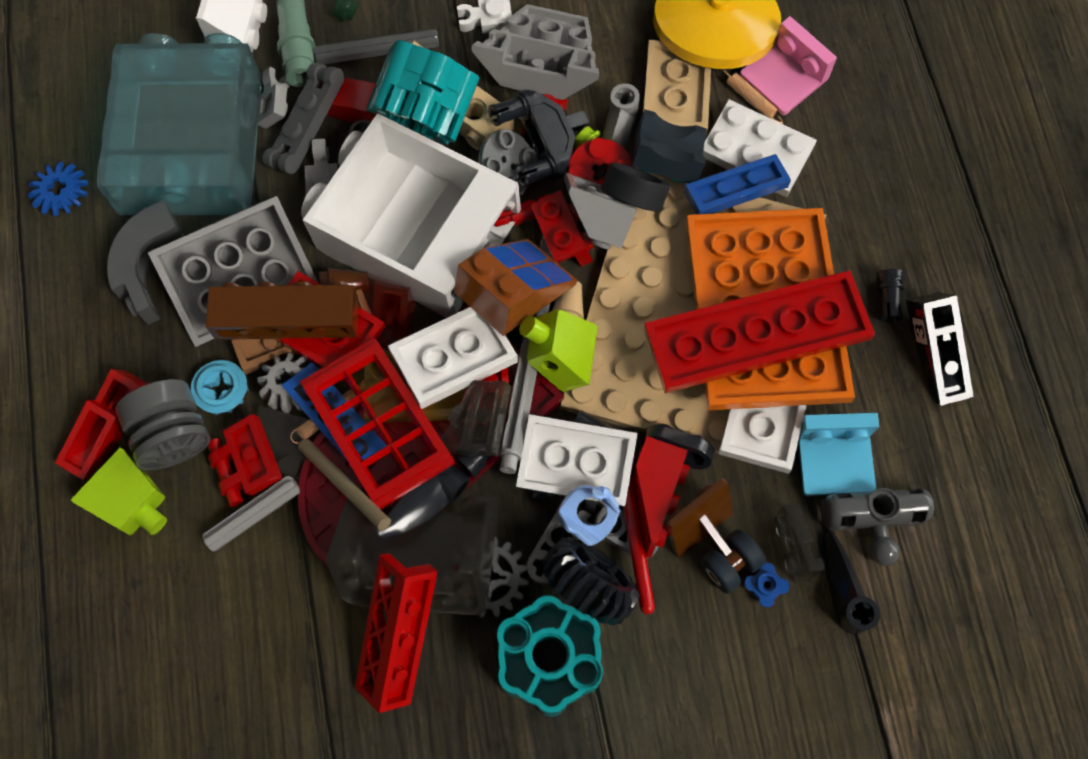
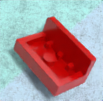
(559, 228)

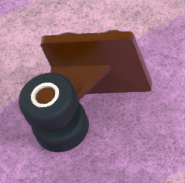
(699, 522)

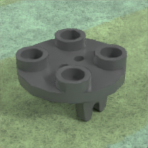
(509, 148)

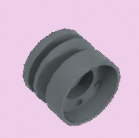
(162, 424)

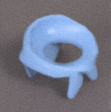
(588, 533)

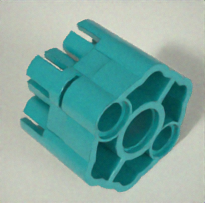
(425, 89)
(557, 622)

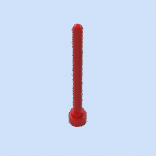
(637, 550)

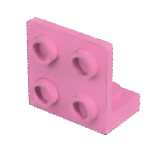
(791, 68)

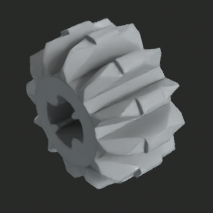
(275, 378)

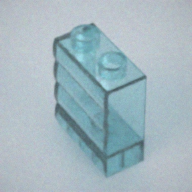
(180, 126)

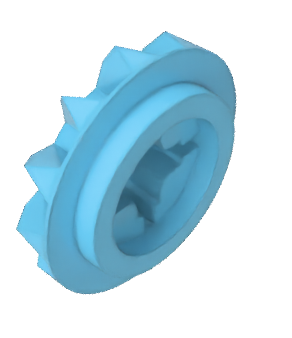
(209, 377)

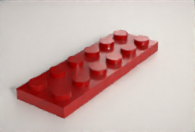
(758, 331)

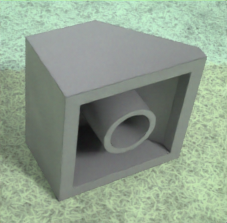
(601, 214)

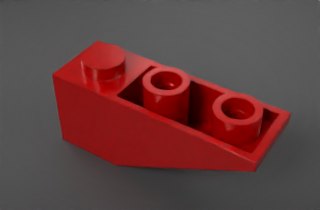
(654, 482)

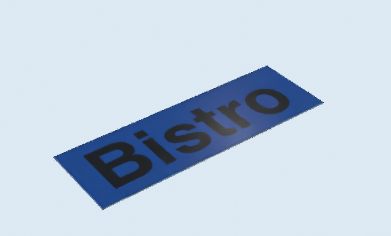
(350, 420)

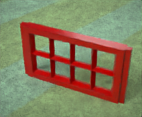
(411, 476)

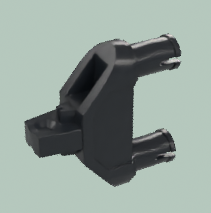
(547, 129)

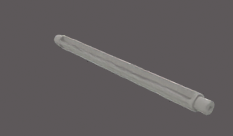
(520, 401)

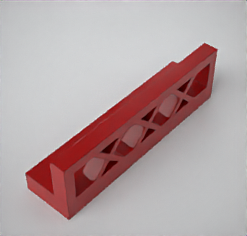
(399, 637)

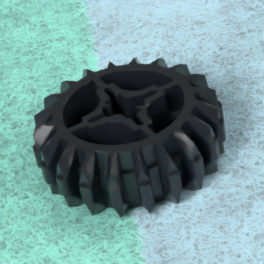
(590, 581)

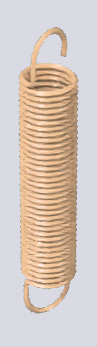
(752, 96)

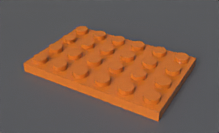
(756, 254)

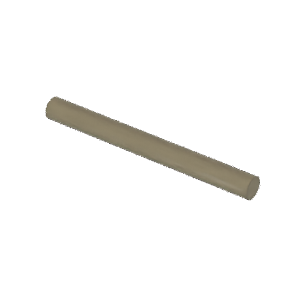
(344, 485)

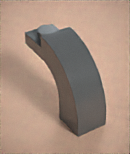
(130, 259)

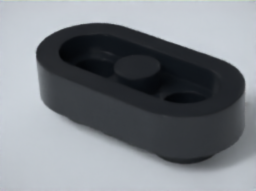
(699, 449)

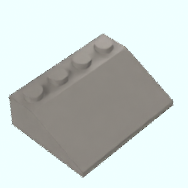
(239, 250)

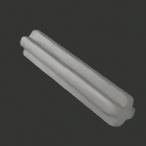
(251, 513)

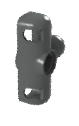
(898, 511)

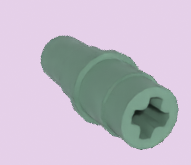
(294, 41)

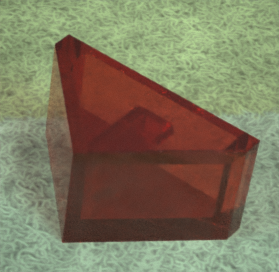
(395, 308)

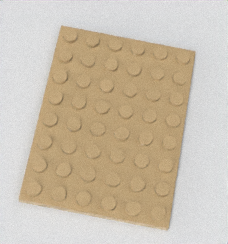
(639, 285)

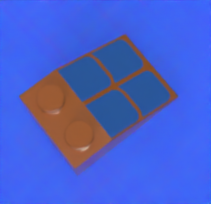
(510, 283)

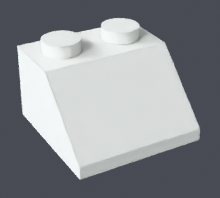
(234, 18)

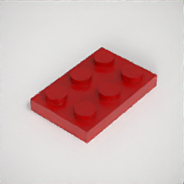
(327, 350)

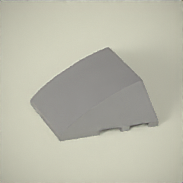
(541, 52)

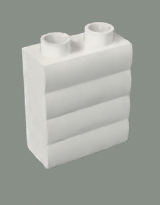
(408, 211)

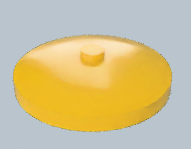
(718, 31)

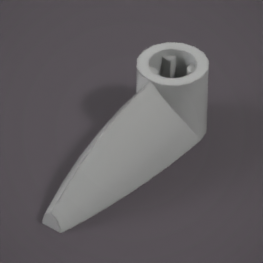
(620, 118)

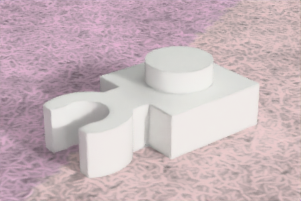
(489, 15)

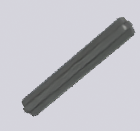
(372, 46)

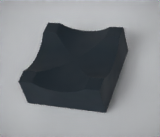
(669, 148)

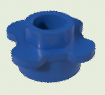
(766, 595)

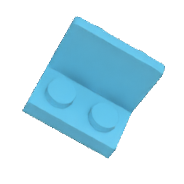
(837, 453)

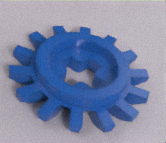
(68, 194)

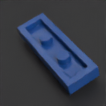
(737, 185)

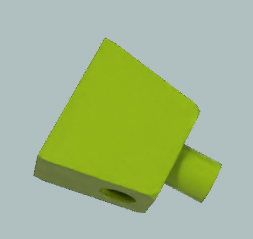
(561, 348)
(123, 496)

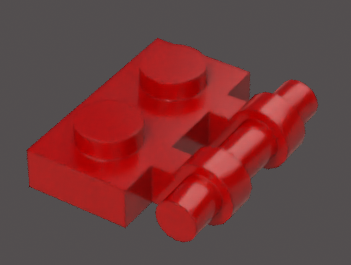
(252, 457)

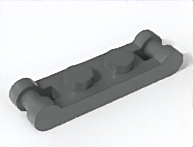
(305, 118)

